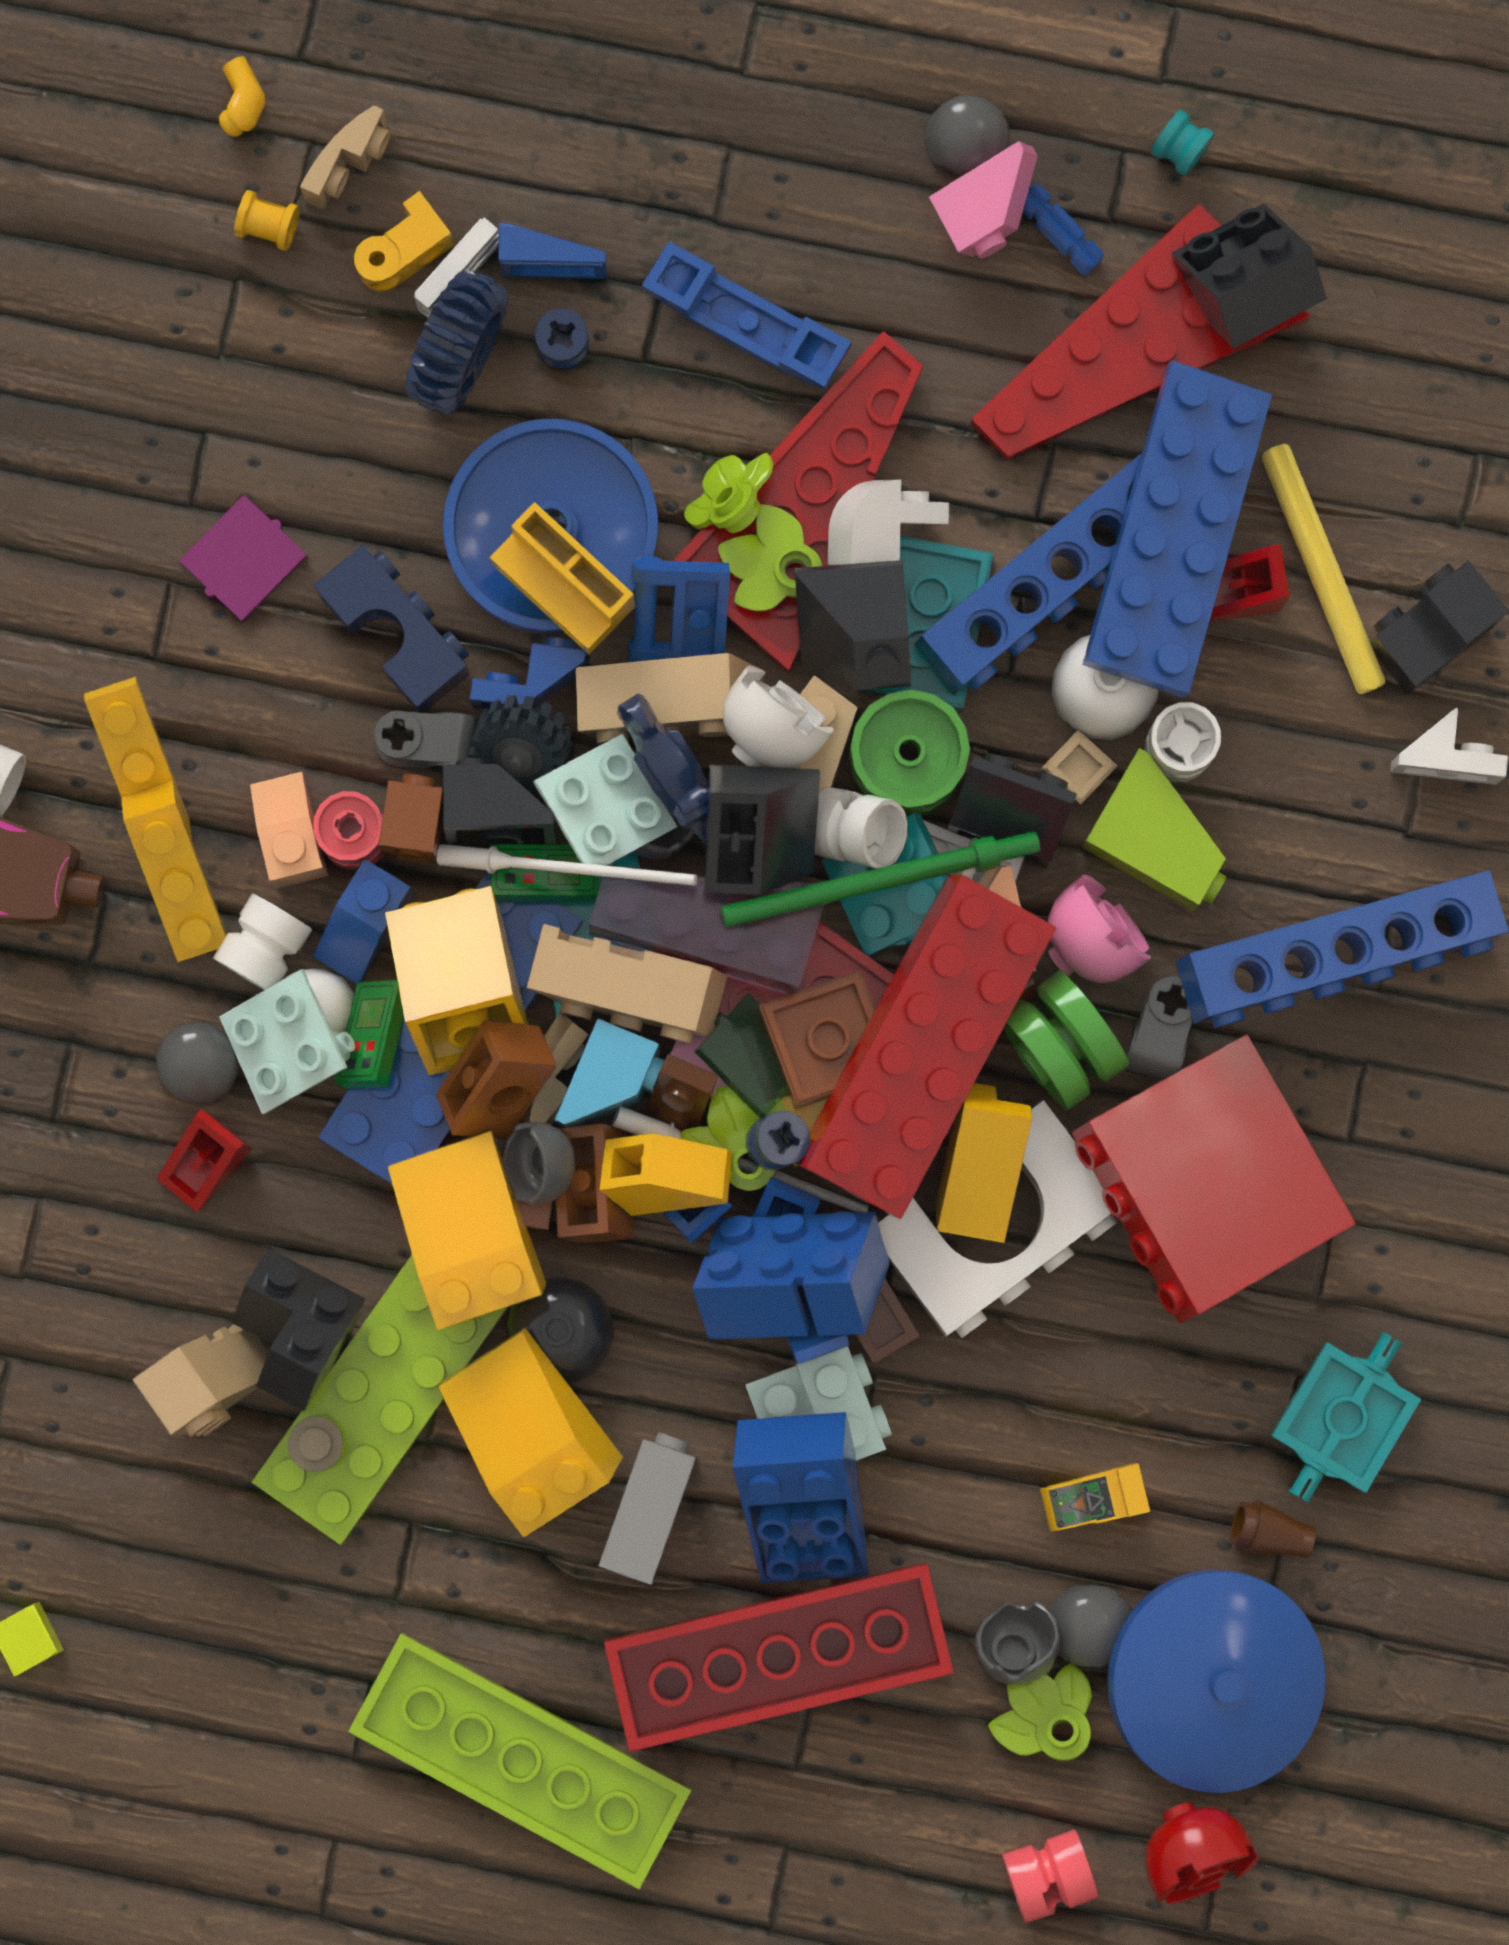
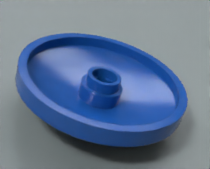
(576, 478)
(1216, 1680)

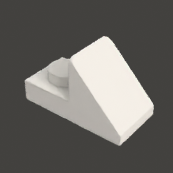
(1435, 756)

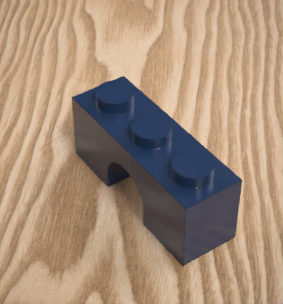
(365, 591)

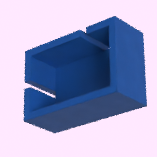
(759, 1261)

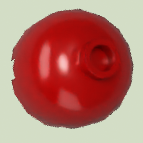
(1195, 1852)

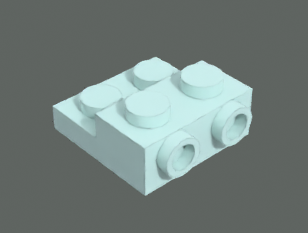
(825, 1386)

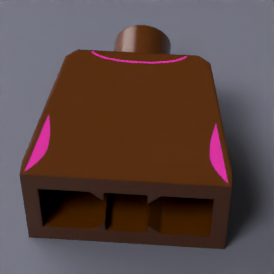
(41, 878)

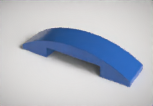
(745, 319)

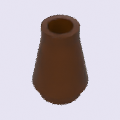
(1268, 1531)

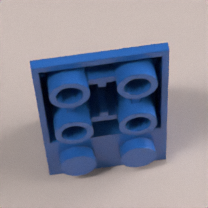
(801, 1497)

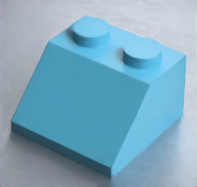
(610, 1074)

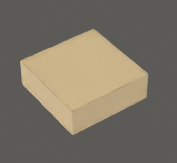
(1080, 765)

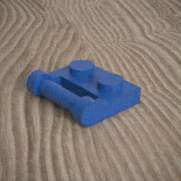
(697, 608)

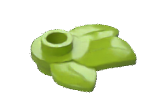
(730, 494)
(764, 557)
(727, 1128)
(1040, 1709)

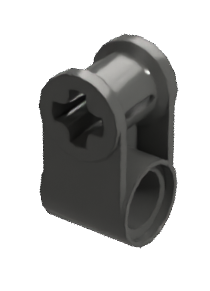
(436, 739)
(1159, 1039)

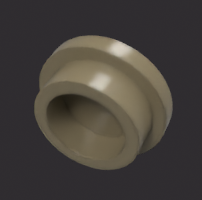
(315, 1444)

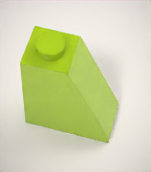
(1157, 837)

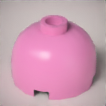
(1094, 935)

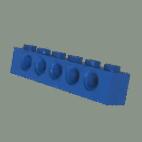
(949, 642)
(1467, 902)

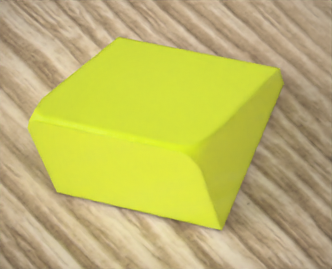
(28, 1639)

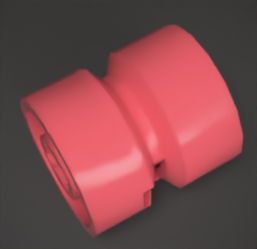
(349, 829)
(1050, 1876)

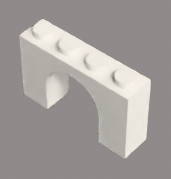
(957, 1288)

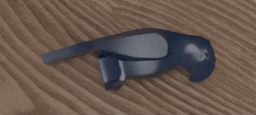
(667, 764)

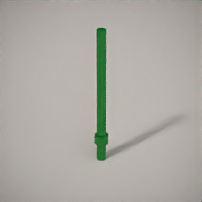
(982, 855)

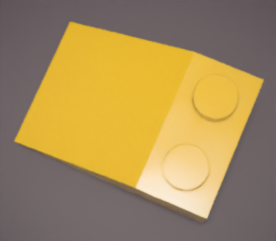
(466, 1230)
(528, 1433)

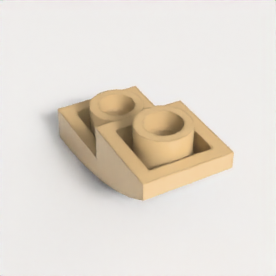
(353, 145)
(566, 1045)

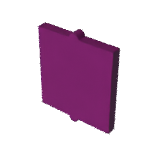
(243, 558)

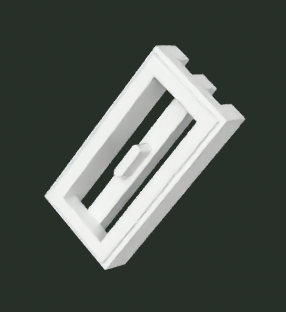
(467, 255)

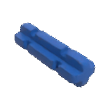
(1062, 230)

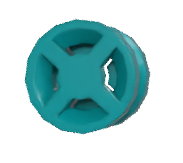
(1182, 143)

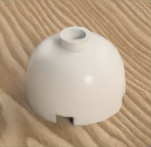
(1097, 701)
(772, 723)

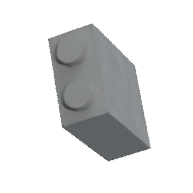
(648, 1508)

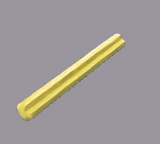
(1323, 569)

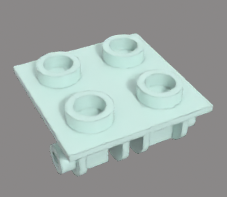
(604, 804)
(285, 1041)

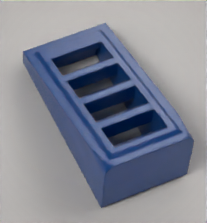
(544, 256)

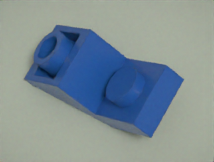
(549, 670)

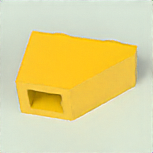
(664, 1173)

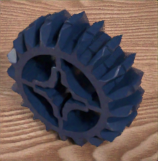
(456, 341)

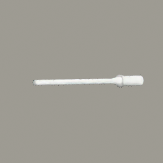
(494, 860)
(641, 1124)

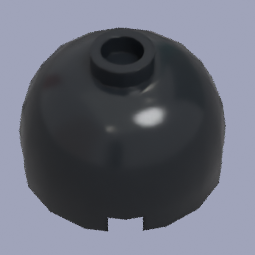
(568, 1325)

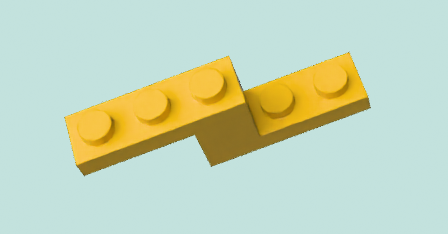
(156, 818)

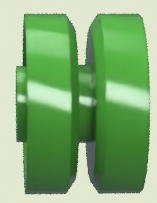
(915, 721)
(1070, 1035)

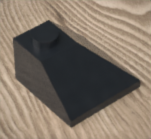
(854, 624)
(491, 807)

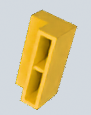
(562, 579)
(982, 1165)

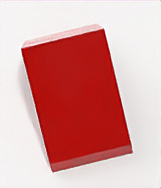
(1252, 585)
(202, 1160)

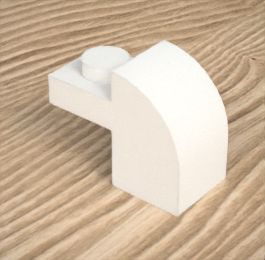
(869, 520)

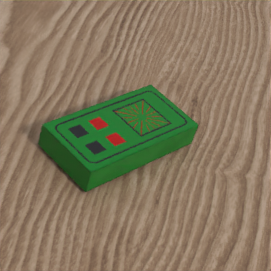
(539, 885)
(375, 1030)

